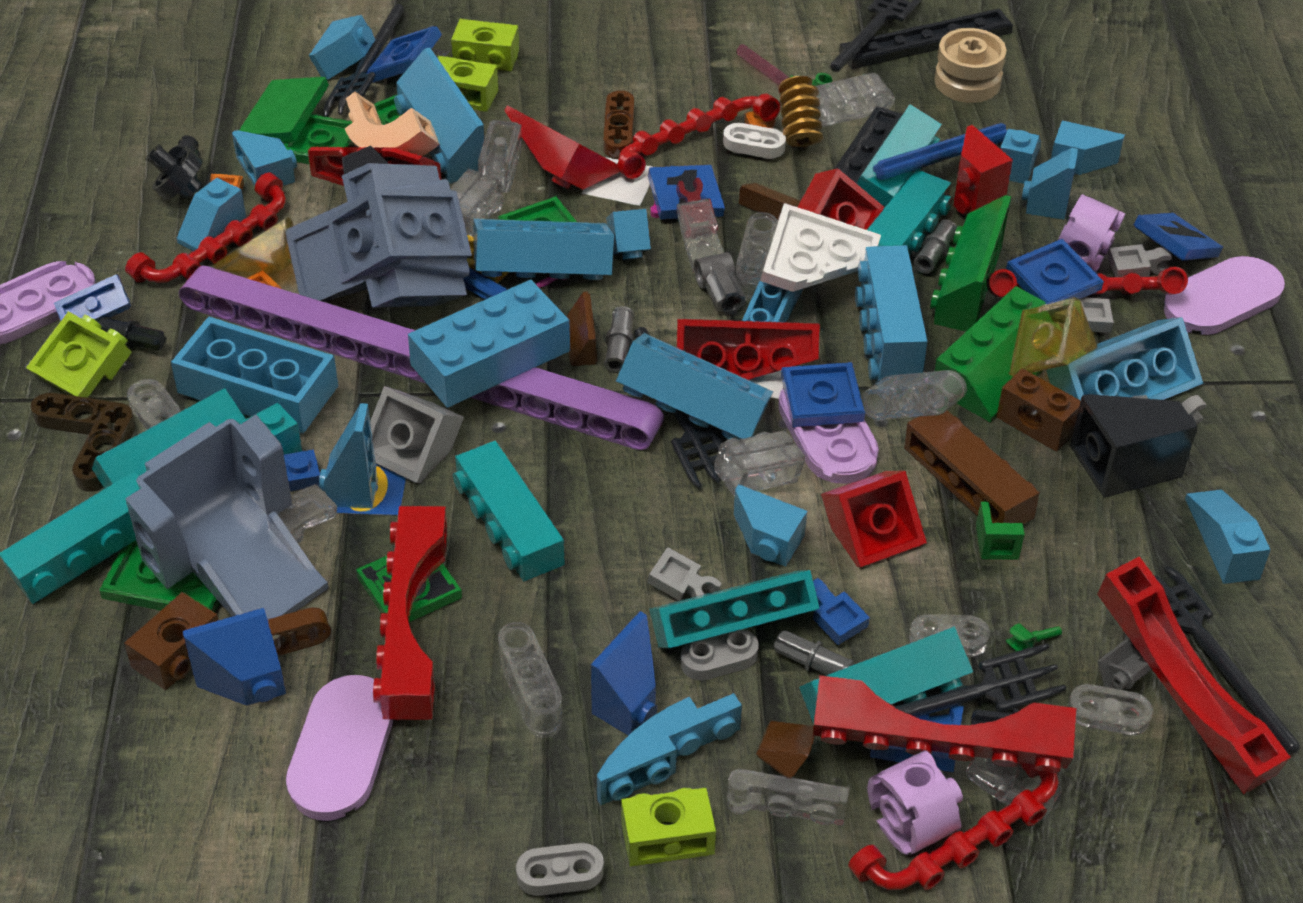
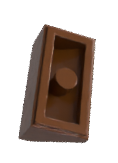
(764, 199)
(582, 332)
(785, 746)

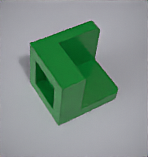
(998, 540)

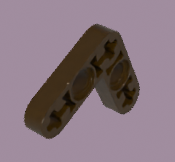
(58, 413)

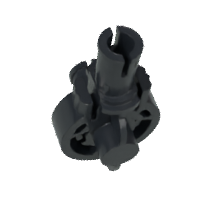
(177, 168)

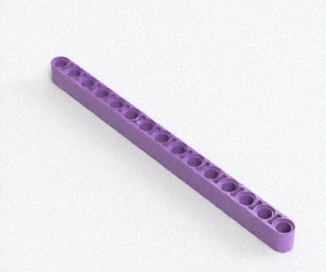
(386, 347)

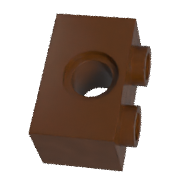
(1038, 409)
(160, 646)

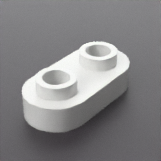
(754, 140)

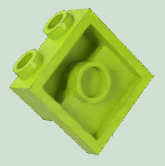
(79, 355)

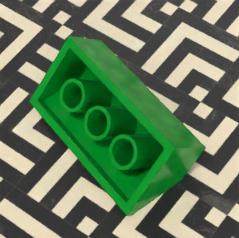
(970, 265)
(986, 353)

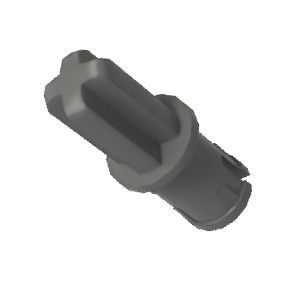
(810, 654)

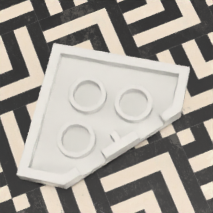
(813, 249)

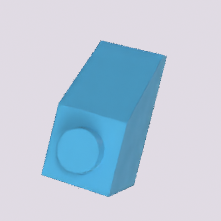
(342, 45)
(1095, 146)
(1023, 150)
(262, 155)
(1051, 186)
(211, 213)
(629, 232)
(769, 525)

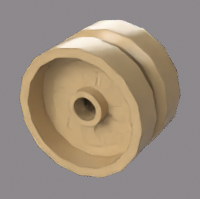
(970, 65)

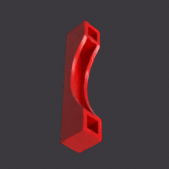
(407, 672)
(1231, 732)
(1031, 736)

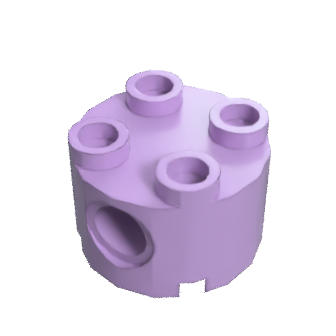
(1090, 230)
(915, 803)

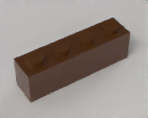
(970, 468)

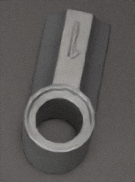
(718, 277)

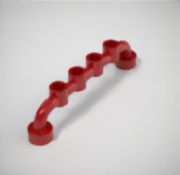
(633, 165)
(268, 187)
(1169, 281)
(960, 846)

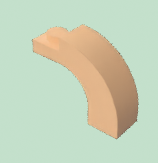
(408, 132)

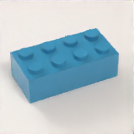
(890, 313)
(489, 343)
(255, 371)

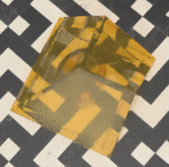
(265, 253)
(1052, 336)

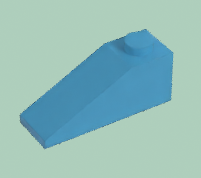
(351, 465)
(1230, 536)

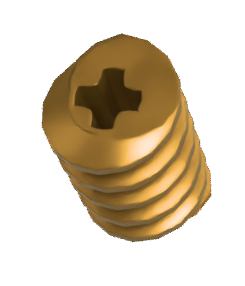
(800, 111)

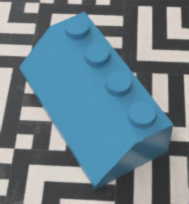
(435, 96)
(542, 248)
(1144, 361)
(693, 387)

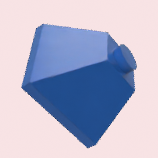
(236, 658)
(625, 679)

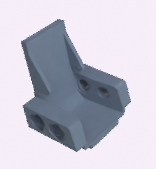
(393, 236)
(215, 513)

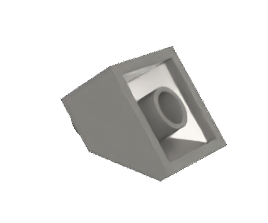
(411, 433)

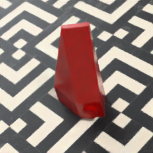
(561, 155)
(328, 165)
(749, 346)

